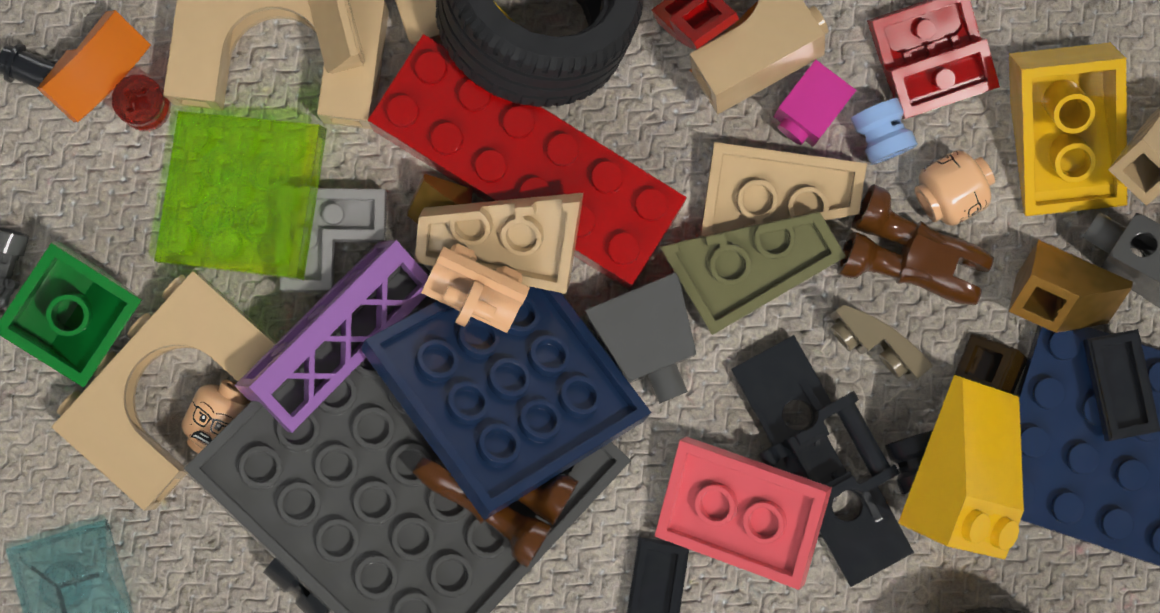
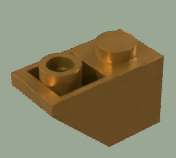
(1065, 290)

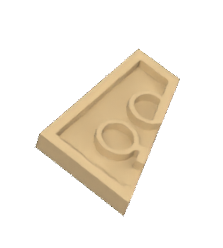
(769, 185)
(523, 234)

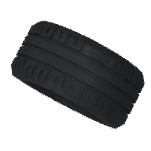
(536, 66)

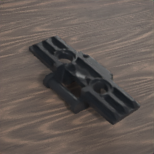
(783, 375)

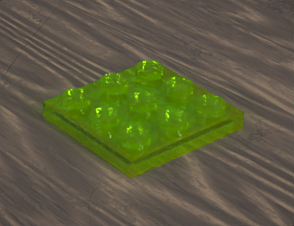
(241, 195)

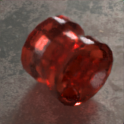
(149, 111)

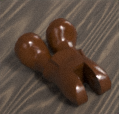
(926, 255)
(523, 532)

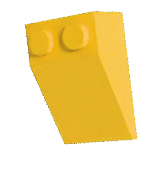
(1069, 126)
(971, 473)

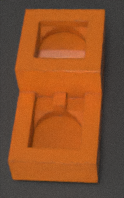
(95, 67)

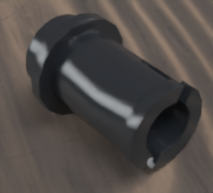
(23, 65)

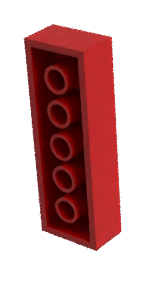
(526, 153)

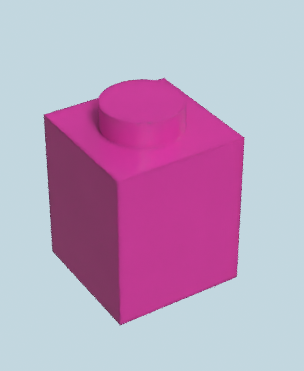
(813, 104)

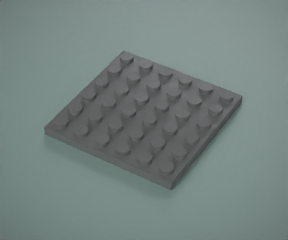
(344, 498)

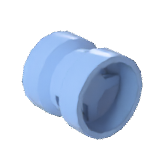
(884, 131)

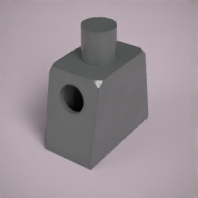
(1118, 240)
(647, 334)

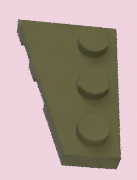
(751, 265)

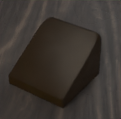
(991, 364)

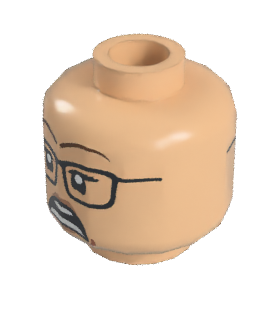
(955, 187)
(211, 412)

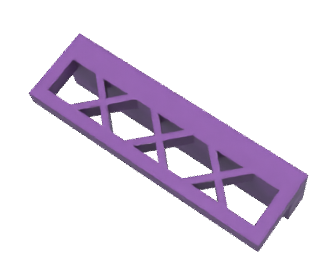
(321, 321)

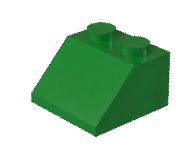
(68, 313)

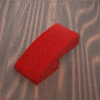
(694, 20)

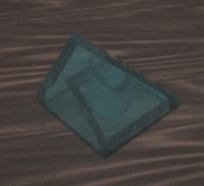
(70, 573)

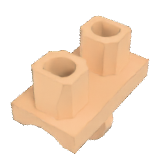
(476, 289)

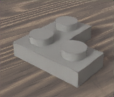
(339, 217)

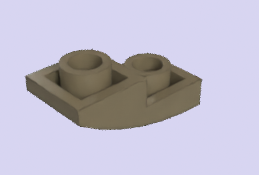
(862, 331)

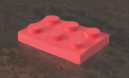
(743, 512)

